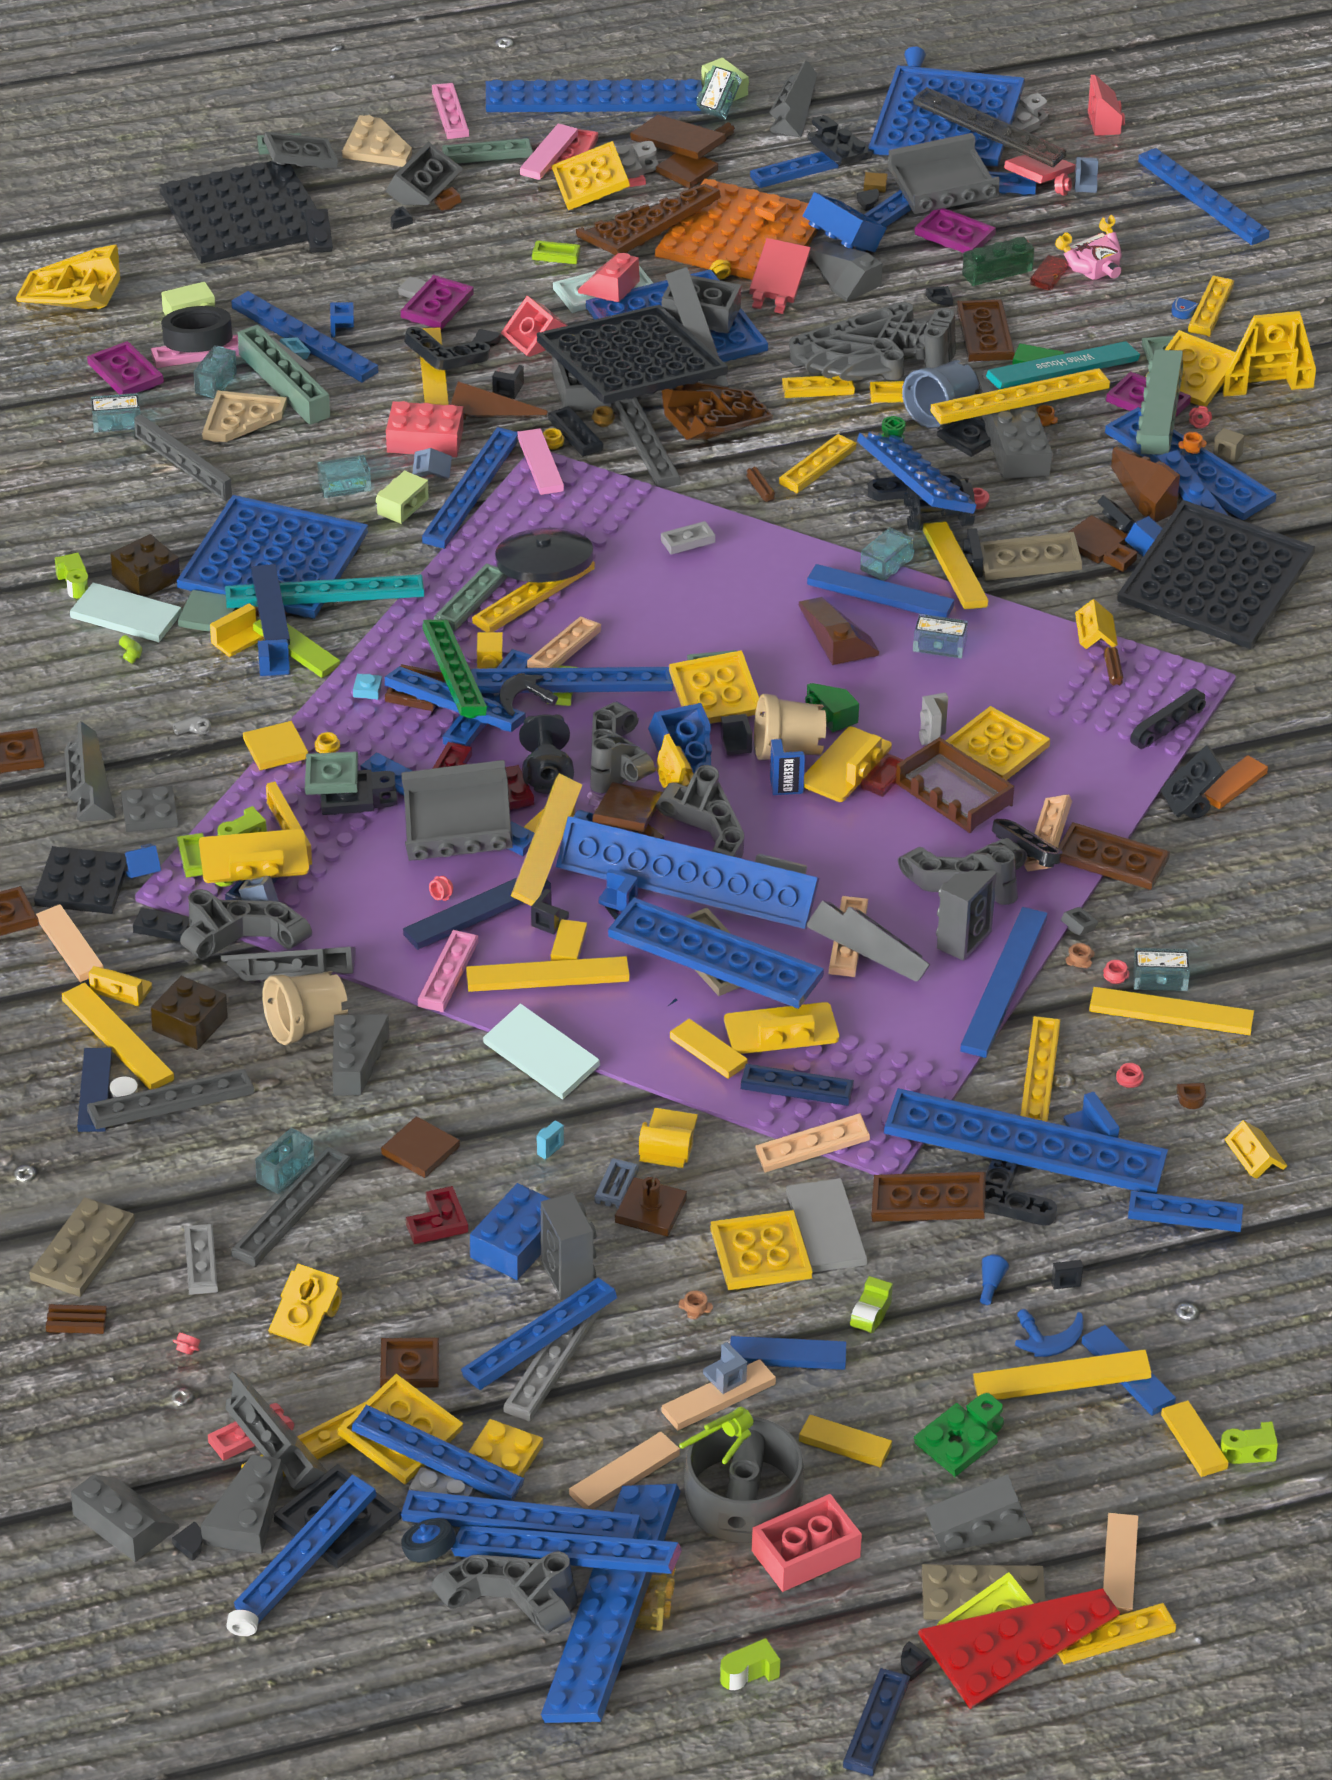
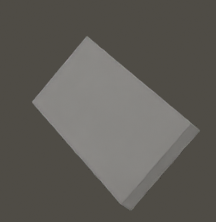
(826, 1225)

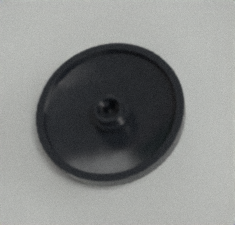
(544, 555)

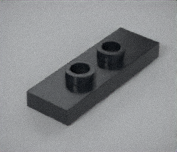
(575, 431)

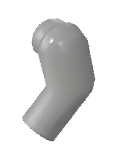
(194, 724)

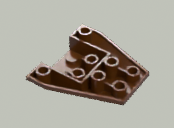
(712, 410)

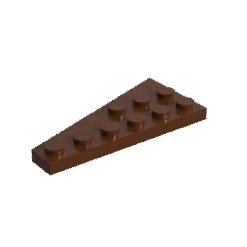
(645, 222)

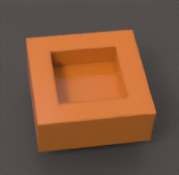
(770, 209)

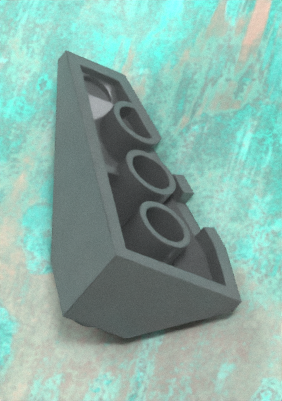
(846, 269)

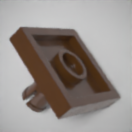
(650, 1206)

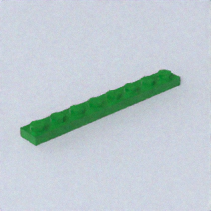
(454, 668)

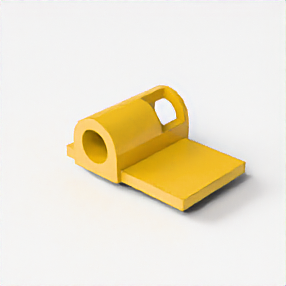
(672, 764)
(667, 1138)
(301, 1317)

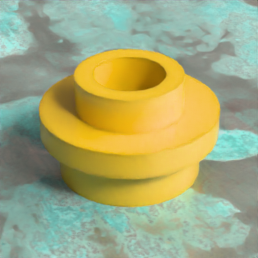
(721, 268)
(553, 438)
(327, 743)

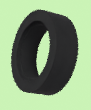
(196, 328)

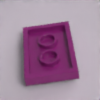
(954, 230)
(437, 302)
(125, 369)
(1130, 394)

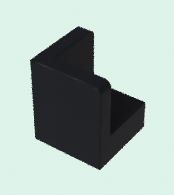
(508, 384)
(736, 734)
(546, 916)

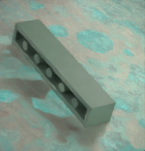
(284, 374)
(1160, 402)

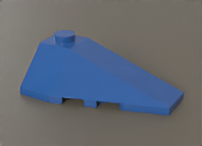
(688, 730)

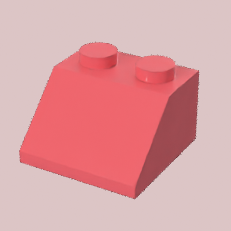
(1104, 109)
(613, 279)
(527, 322)

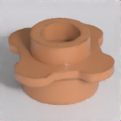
(1080, 955)
(695, 1304)

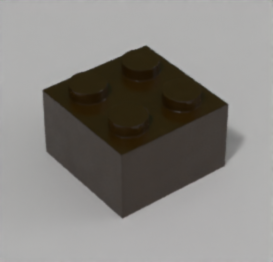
(145, 566)
(189, 1012)

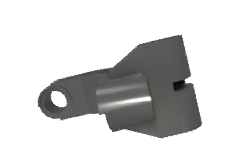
(611, 754)
(705, 807)
(932, 871)
(221, 922)
(538, 1586)

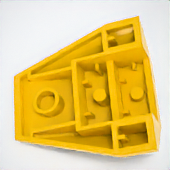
(76, 282)
(1272, 350)

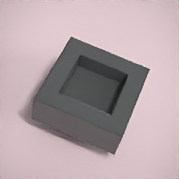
(1079, 921)

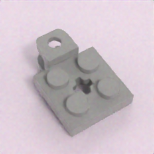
(1027, 113)
(635, 158)

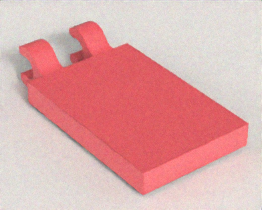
(779, 273)

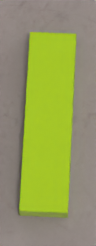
(307, 652)

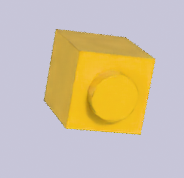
(489, 649)

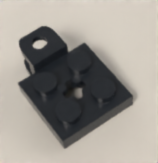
(838, 144)
(366, 798)

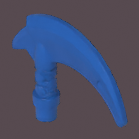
(1048, 1345)

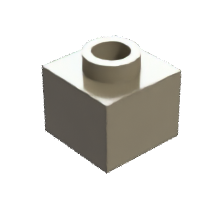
(1228, 445)

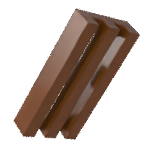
(81, 1317)

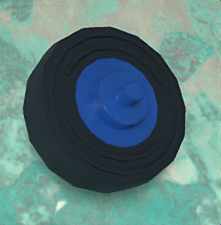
(428, 1540)

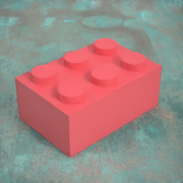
(424, 426)
(806, 1542)

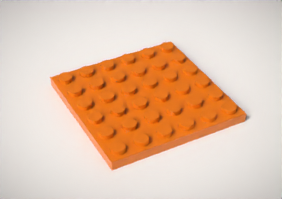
(733, 231)

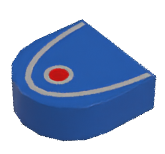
(1183, 308)

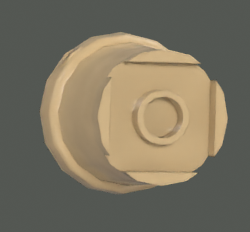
(793, 722)
(302, 1004)

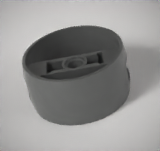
(740, 1511)

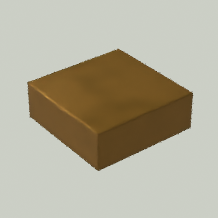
(875, 181)

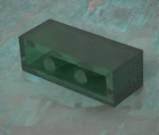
(998, 261)

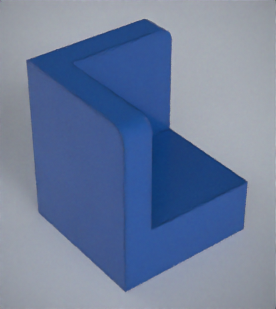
(341, 316)
(1143, 534)
(273, 657)
(142, 861)
(619, 891)

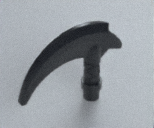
(520, 683)

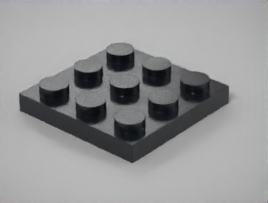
(81, 880)
(367, 1526)

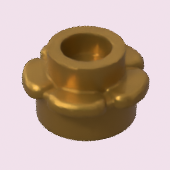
(603, 416)

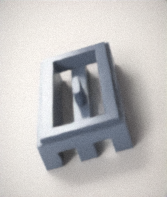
(611, 1197)

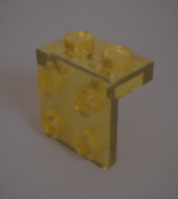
(655, 1603)

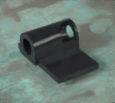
(1187, 786)

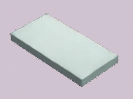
(568, 290)
(125, 612)
(541, 1051)

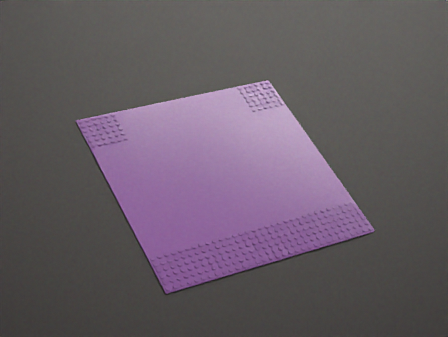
(653, 615)

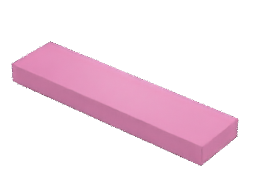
(450, 110)
(548, 151)
(166, 357)
(540, 461)
(447, 971)

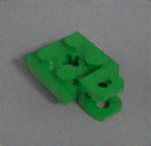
(971, 1425)

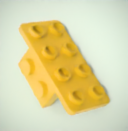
(846, 764)
(253, 855)
(781, 1028)

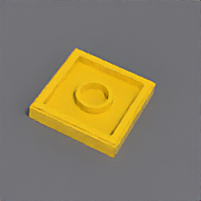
(275, 745)

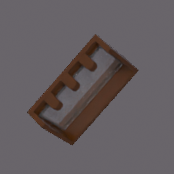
(954, 784)

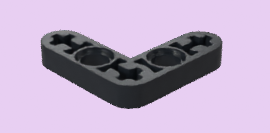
(448, 357)
(1001, 1192)

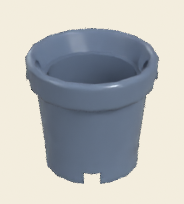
(936, 385)

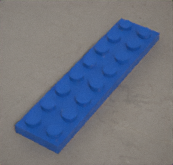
(916, 472)
(1228, 485)
(716, 952)

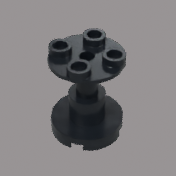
(920, 506)
(545, 738)

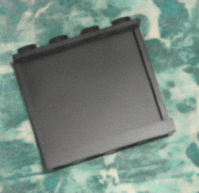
(942, 173)
(457, 810)

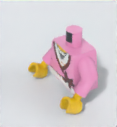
(1096, 255)

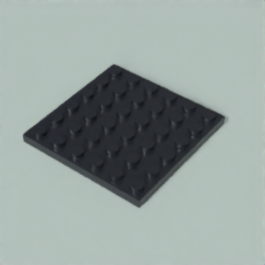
(239, 210)
(632, 354)
(1216, 574)

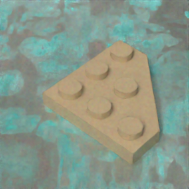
(376, 143)
(241, 413)

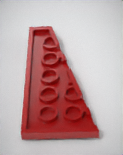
(1003, 1646)

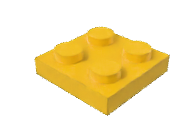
(507, 1447)

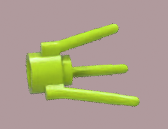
(733, 1424)

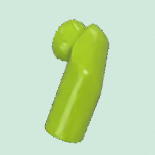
(133, 649)

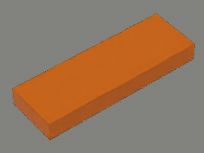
(1235, 781)

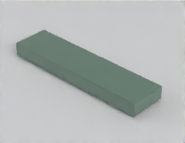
(488, 150)
(471, 596)

